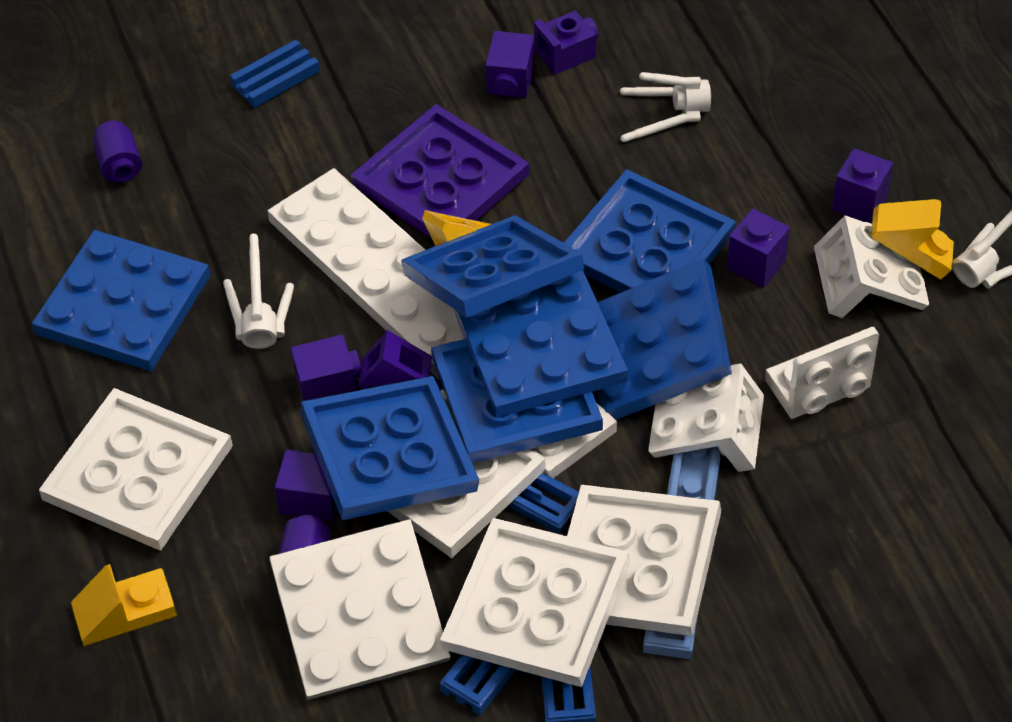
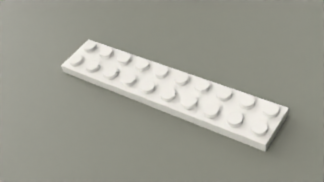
(364, 255)

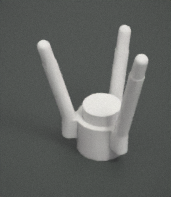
(688, 94)
(979, 259)
(258, 324)

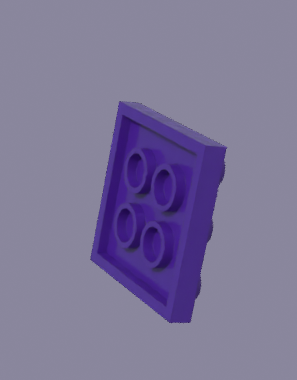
(440, 169)

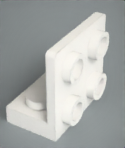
(857, 265)
(825, 374)
(709, 416)

